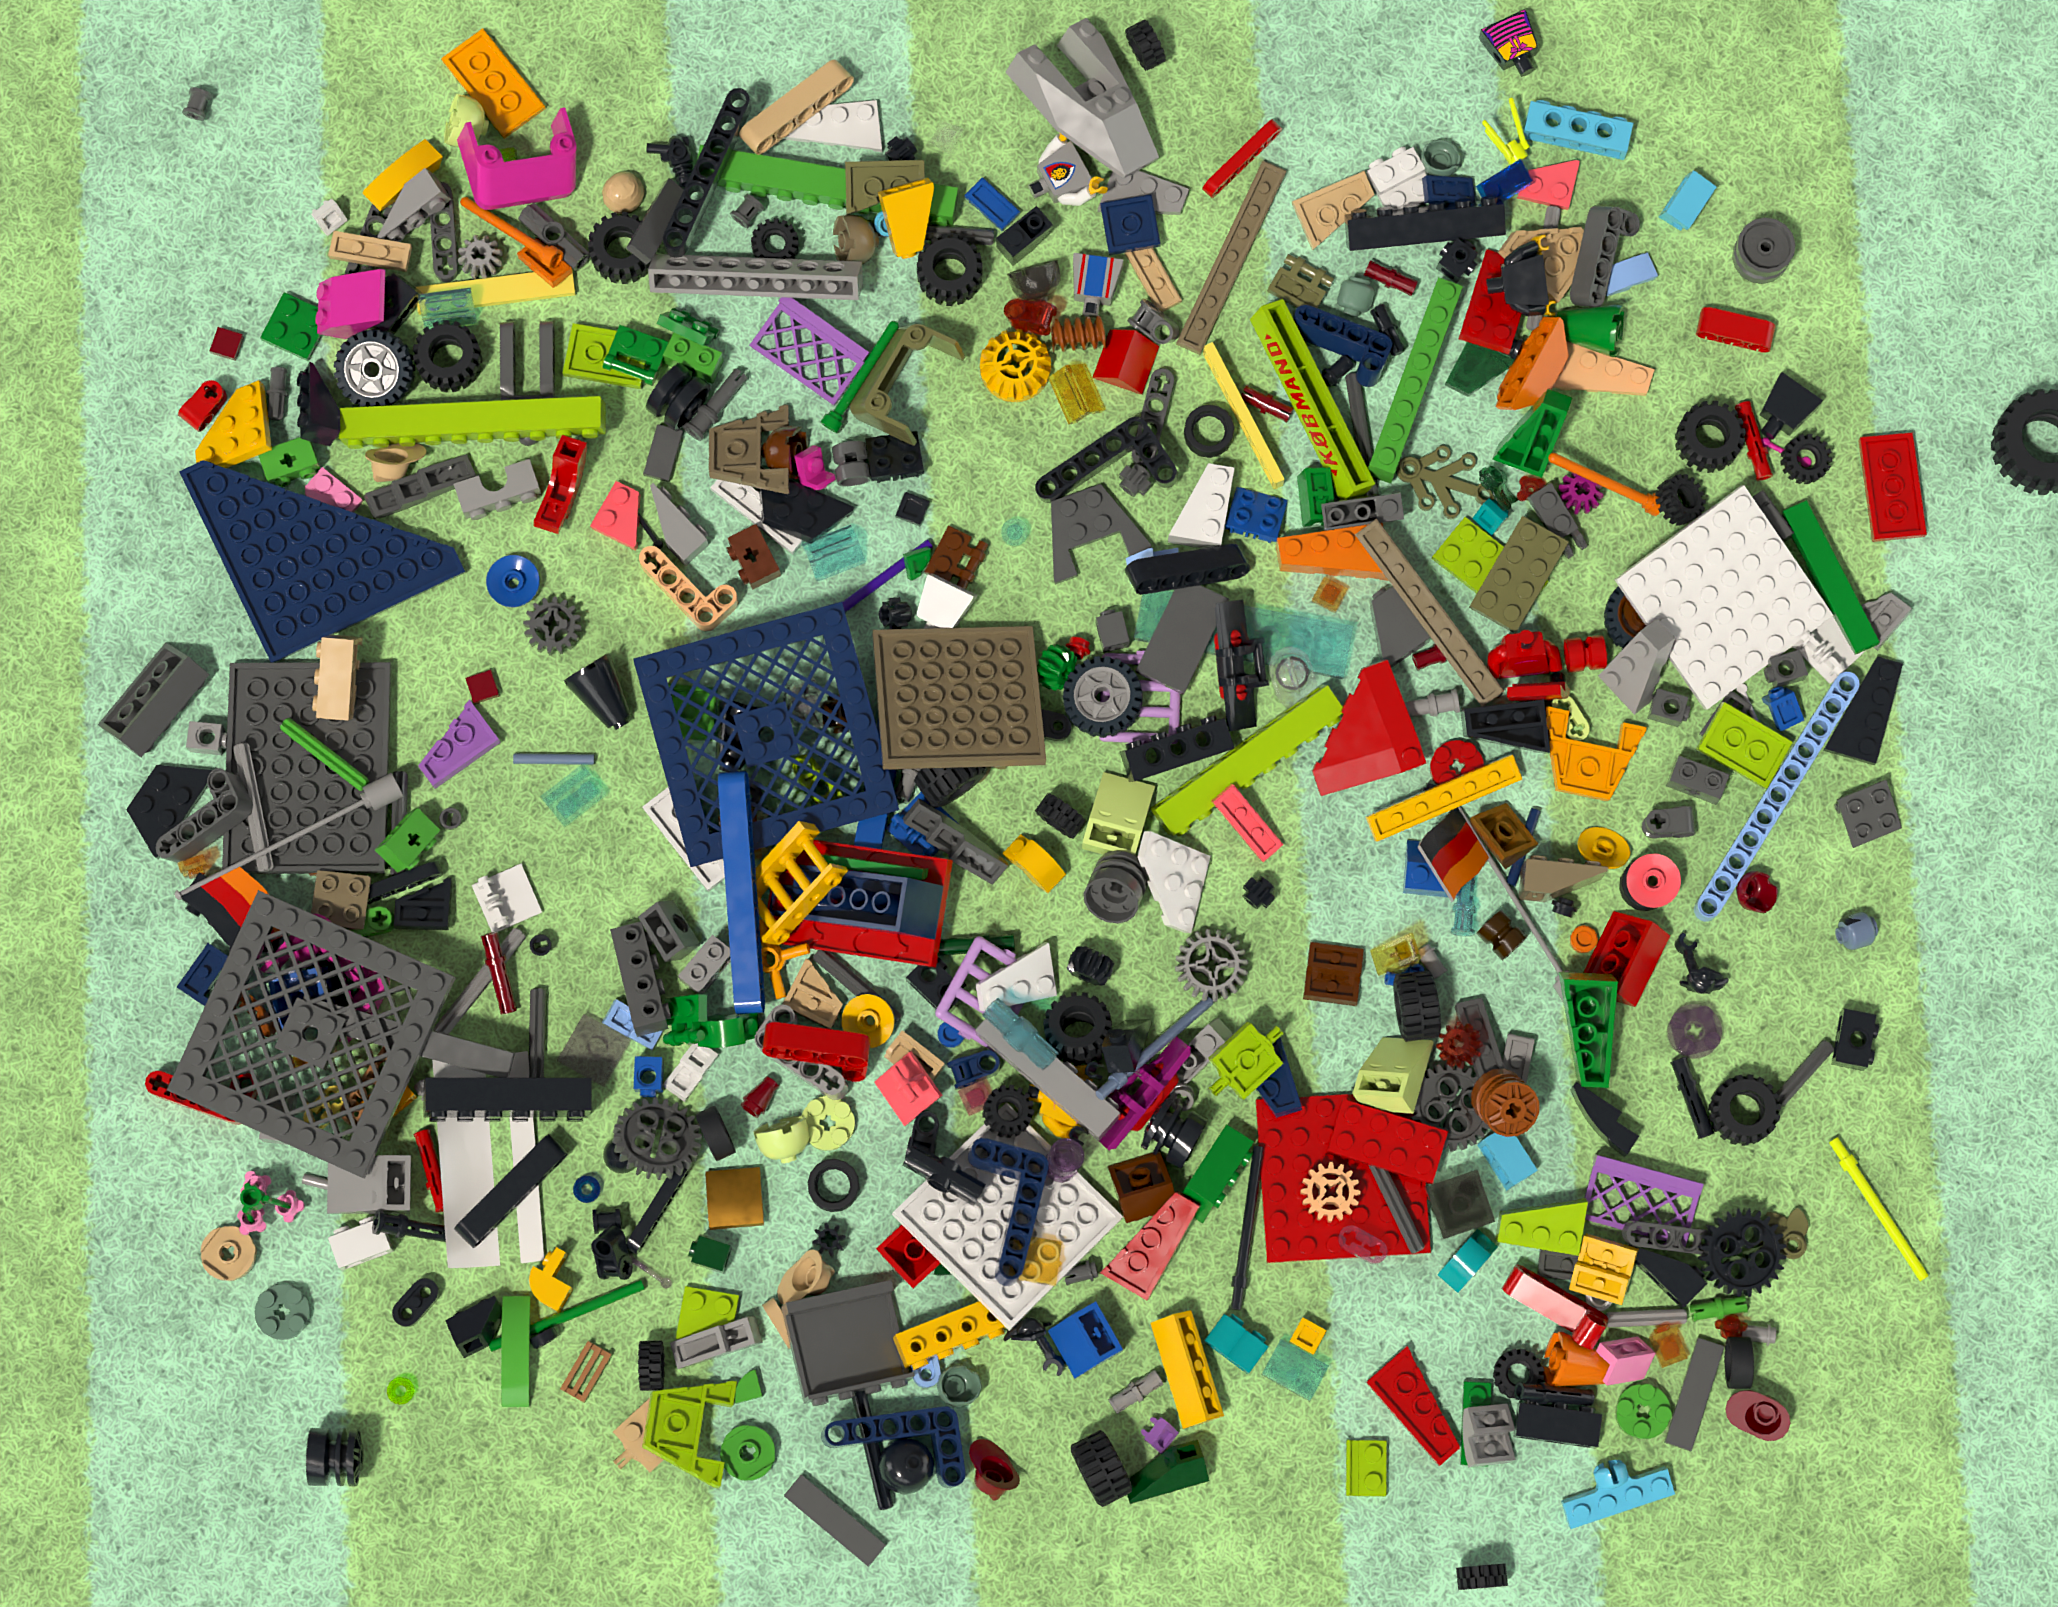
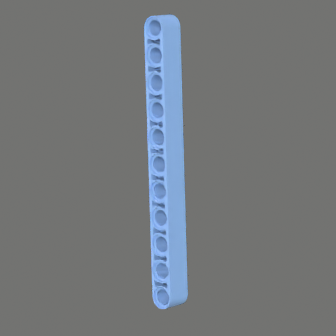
(1785, 787)

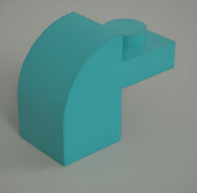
(1467, 1260)

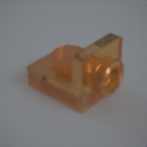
(1667, 1346)

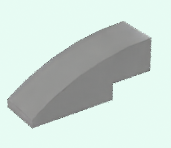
(716, 1342)

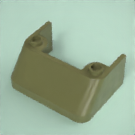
(871, 402)

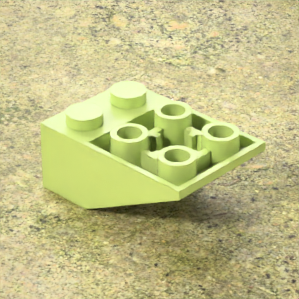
(1117, 815)
(1393, 1075)

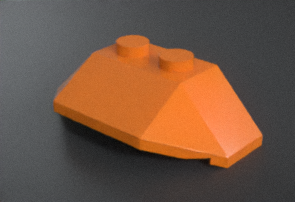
(1535, 367)

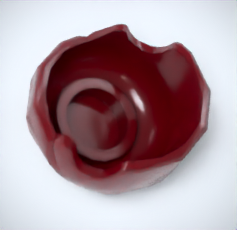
(1756, 892)

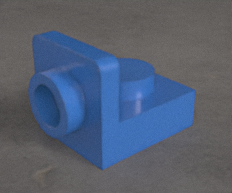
(1783, 707)

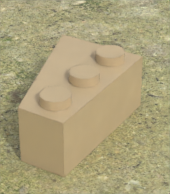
(336, 677)

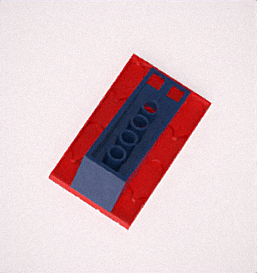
(872, 911)

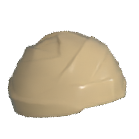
(623, 192)

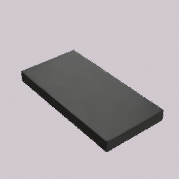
(1181, 638)

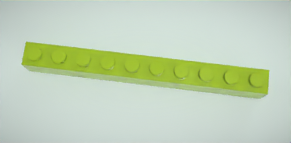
(472, 421)

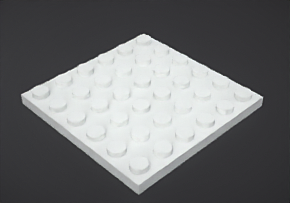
(1725, 596)
(970, 1237)

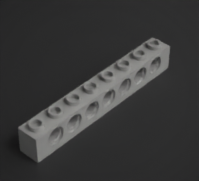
(756, 277)

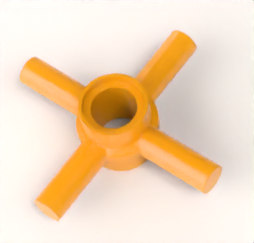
(781, 957)

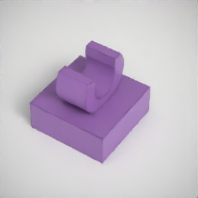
(1160, 1435)

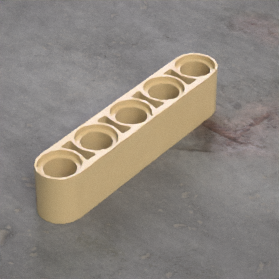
(796, 107)

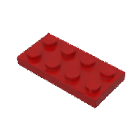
(1488, 317)
(1892, 487)
(1387, 1141)

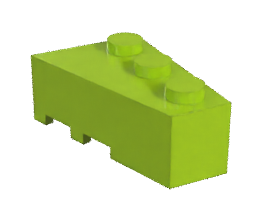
(1544, 1227)

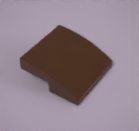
(1333, 974)

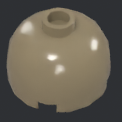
(855, 239)

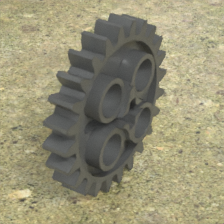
(1432, 1096)
(683, 1144)

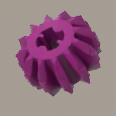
(1584, 501)

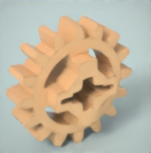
(1321, 1182)

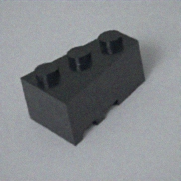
(1511, 725)

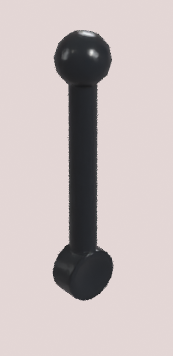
(656, 542)

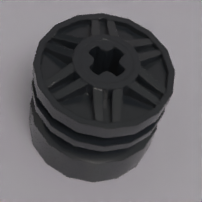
(1173, 1132)
(335, 1457)

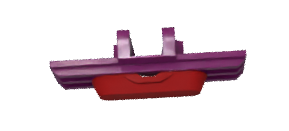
(1158, 1081)

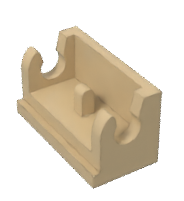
(904, 1044)

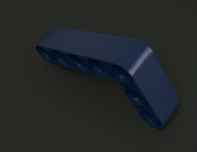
(1020, 1204)
(904, 1430)

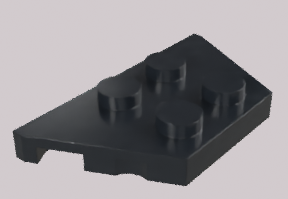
(802, 512)
(166, 801)

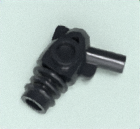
(677, 155)

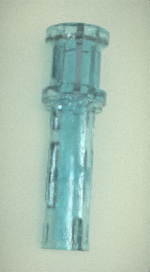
(1464, 910)

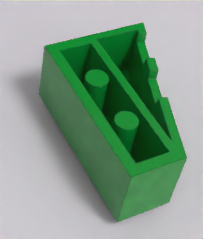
(1535, 434)
(1218, 1171)

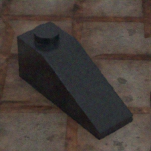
(1125, 1044)
(1671, 1276)

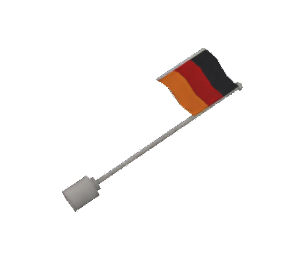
(1458, 856)
(230, 892)

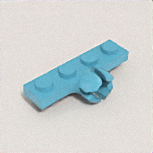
(1616, 1493)

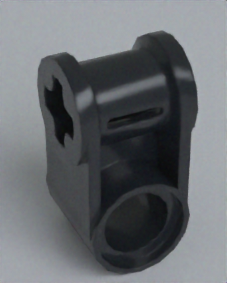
(924, 1139)
(612, 1254)

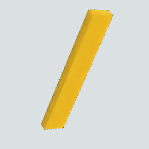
(1443, 797)

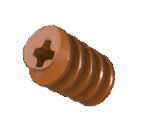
(1077, 333)

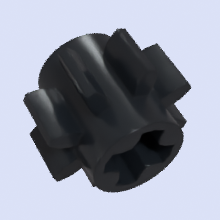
(900, 149)
(895, 613)
(1258, 892)
(822, 1235)

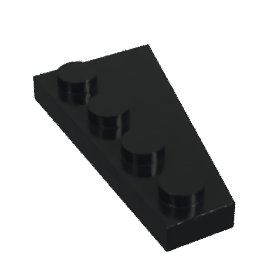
(1866, 717)

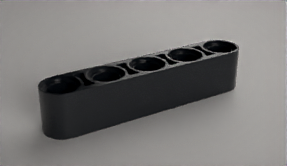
(1187, 569)
(511, 1191)

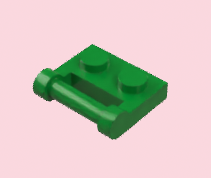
(637, 347)

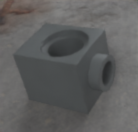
(1112, 631)
(1793, 661)
(1657, 710)

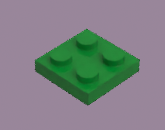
(293, 327)

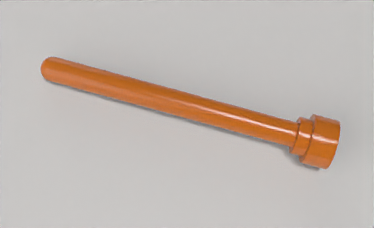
(550, 255)
(1647, 500)

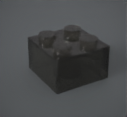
(1459, 1204)

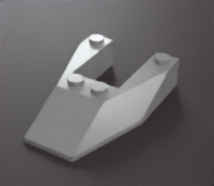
(1094, 115)

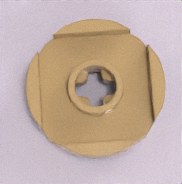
(234, 1268)

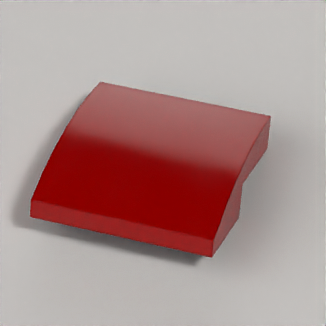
(1538, 691)

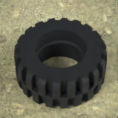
(2010, 448)

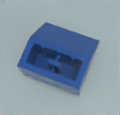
(1085, 1340)

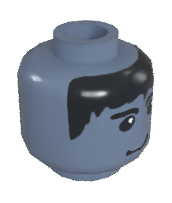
(1856, 930)

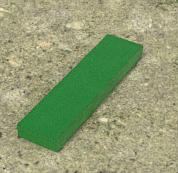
(877, 866)

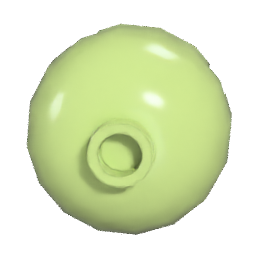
(464, 110)
(783, 1139)

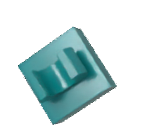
(1490, 516)

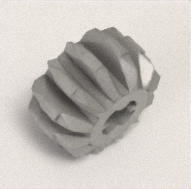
(483, 248)

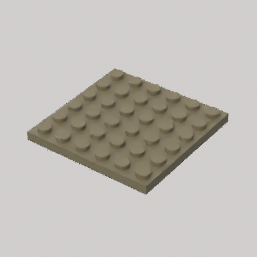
(958, 697)

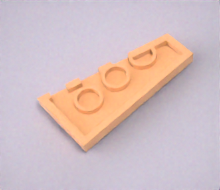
(1601, 373)

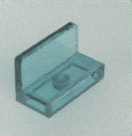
(834, 553)

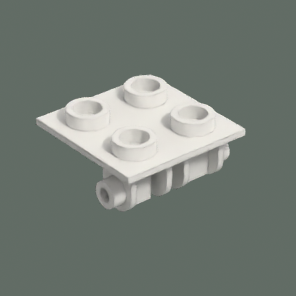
(1827, 650)
(506, 898)

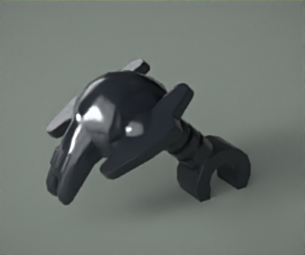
(1698, 980)
(1034, 1330)

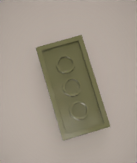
(1518, 574)

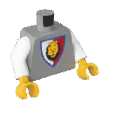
(1064, 175)

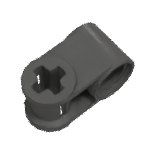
(1150, 320)
(1674, 822)

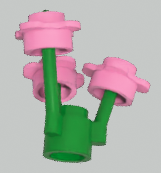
(254, 1197)

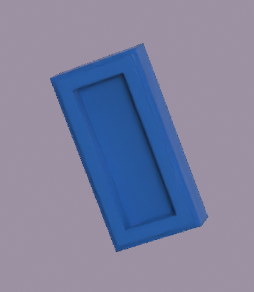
(992, 204)

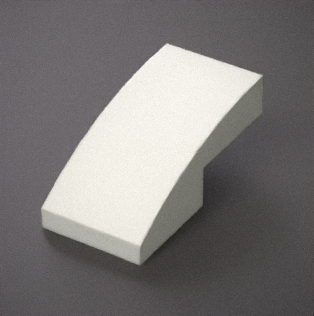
(690, 1071)

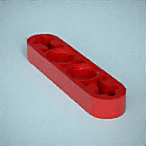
(1242, 158)

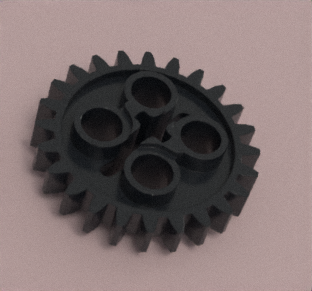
(1749, 1275)

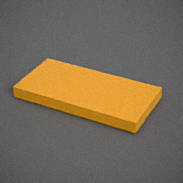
(493, 83)

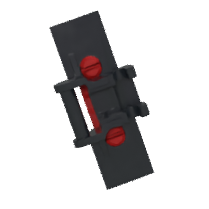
(1230, 647)

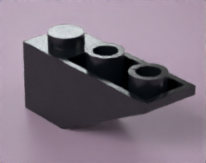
(318, 411)

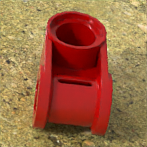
(201, 407)

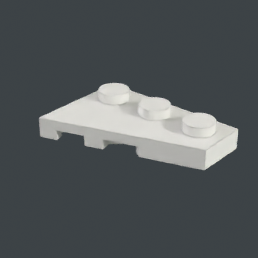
(1020, 982)

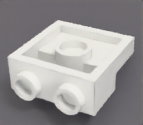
(1398, 179)

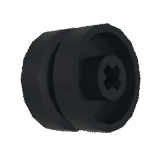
(678, 396)

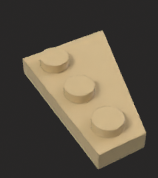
(1325, 209)

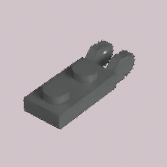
(1556, 516)

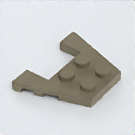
(737, 452)

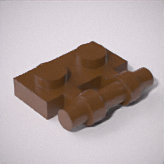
(949, 554)

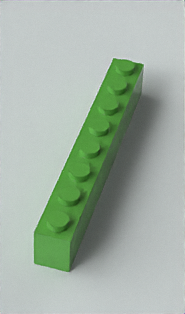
(1414, 380)

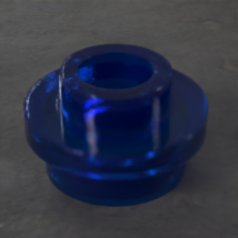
(586, 1180)

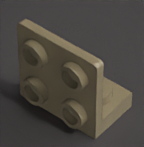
(342, 898)

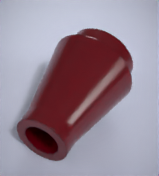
(759, 1097)

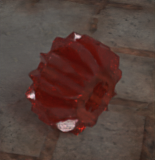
(1463, 1035)

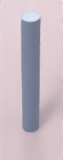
(537, 758)

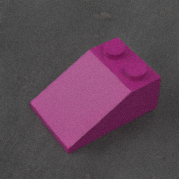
(350, 303)

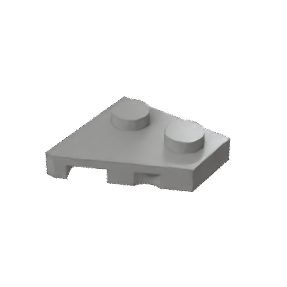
(1886, 616)

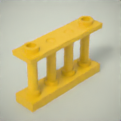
(783, 858)

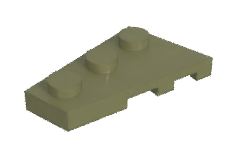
(867, 178)

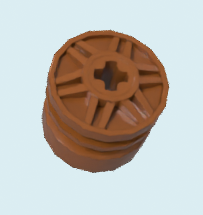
(1492, 1098)

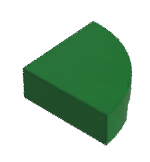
(916, 562)

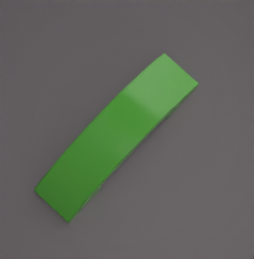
(515, 1351)

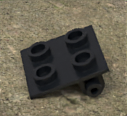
(893, 457)

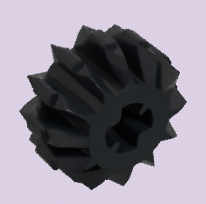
(1090, 965)

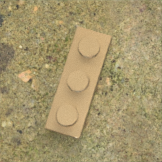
(370, 251)

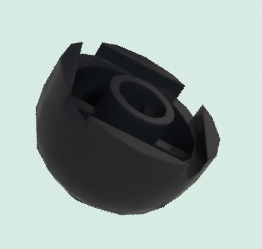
(905, 1466)

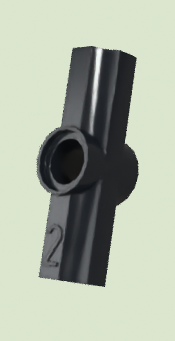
(944, 1174)

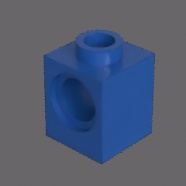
(645, 1064)

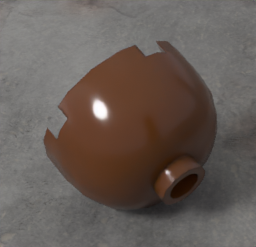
(782, 448)

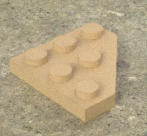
(1558, 259)

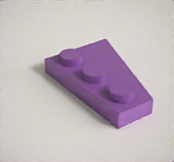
(461, 745)

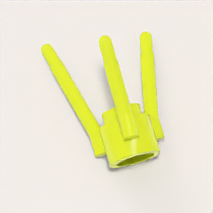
(1512, 151)

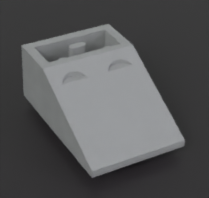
(383, 1188)

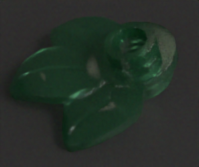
(1494, 480)

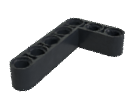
(1108, 457)

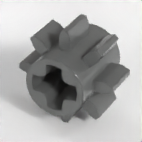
(1135, 480)

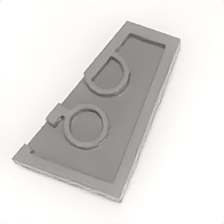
(1166, 196)

